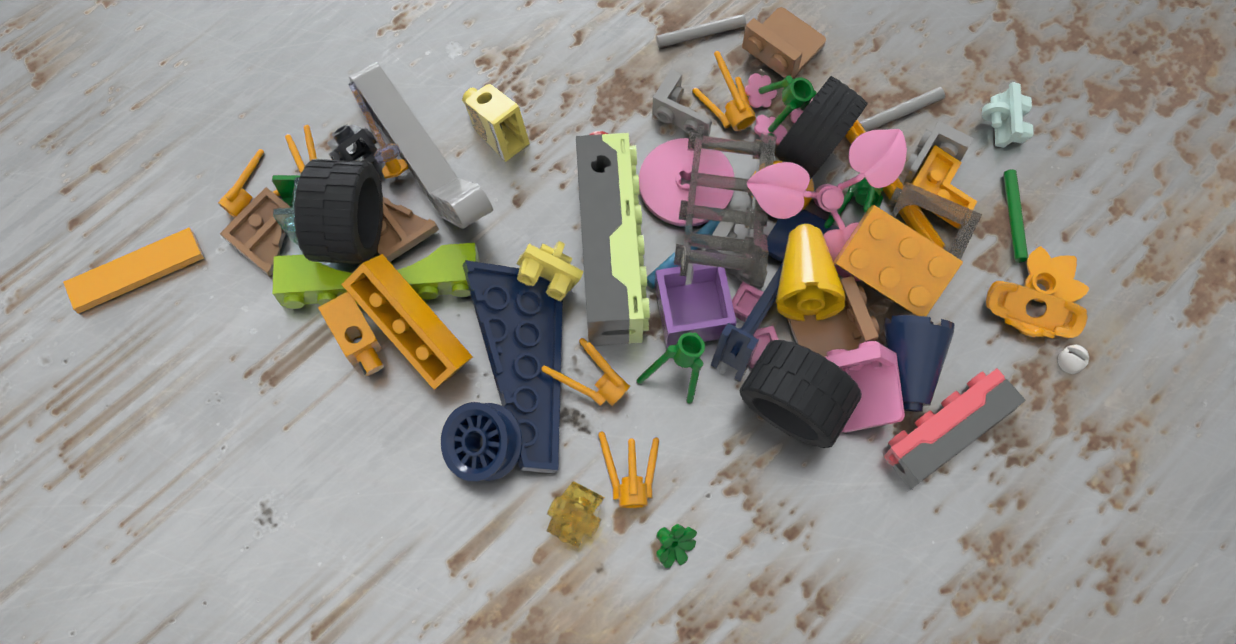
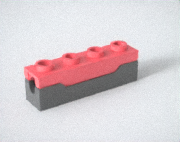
(952, 428)

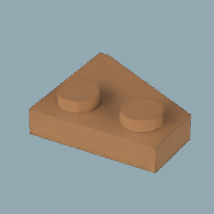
(402, 230)
(257, 232)

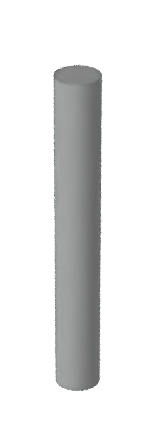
(701, 30)
(903, 109)

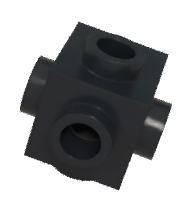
(362, 141)

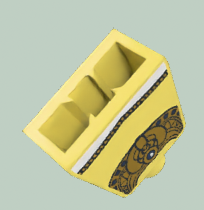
(487, 111)

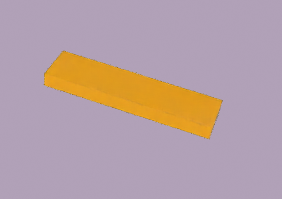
(133, 270)

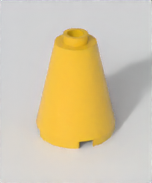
(809, 277)

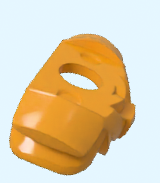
(1059, 319)

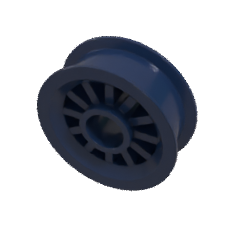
(462, 441)

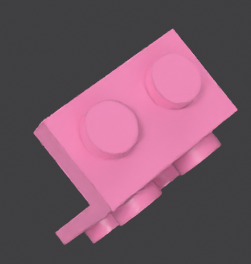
(879, 380)

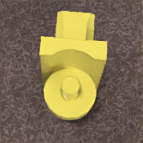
(551, 265)

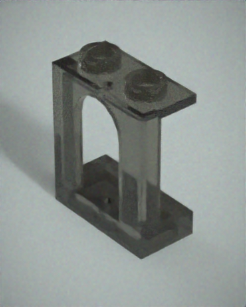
(919, 197)

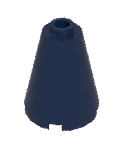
(920, 355)

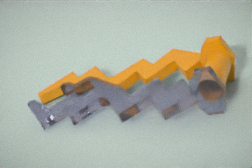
(387, 152)

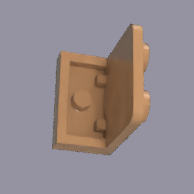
(783, 42)
(841, 331)

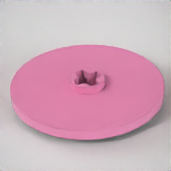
(662, 175)

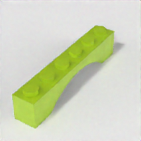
(310, 282)

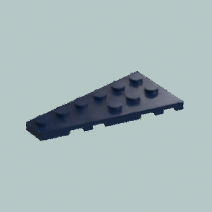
(521, 336)

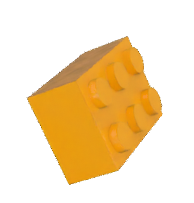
(897, 262)

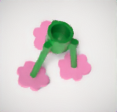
(795, 96)

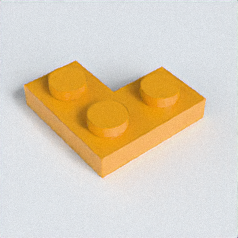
(936, 175)

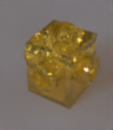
(575, 514)

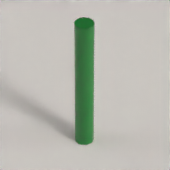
(1015, 216)

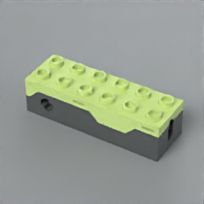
(612, 239)

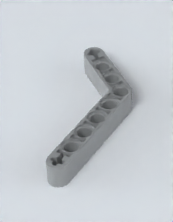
(451, 196)

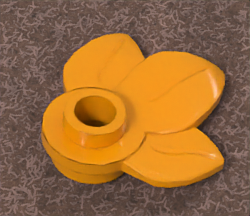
(1055, 275)

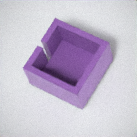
(694, 308)

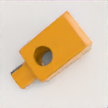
(347, 325)

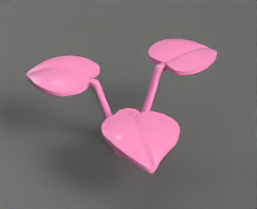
(782, 186)

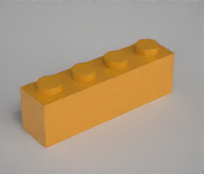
(407, 320)

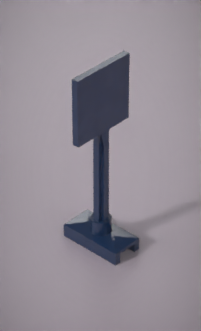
(739, 344)

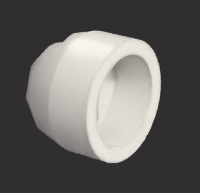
(1071, 363)

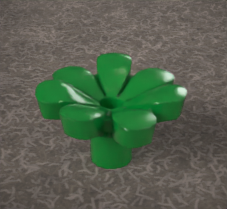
(675, 544)

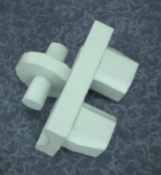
(1007, 115)

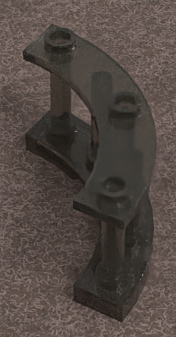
(753, 248)

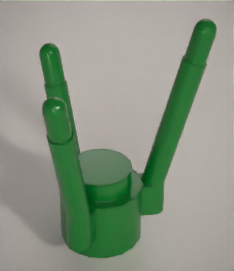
(864, 195)
(685, 354)

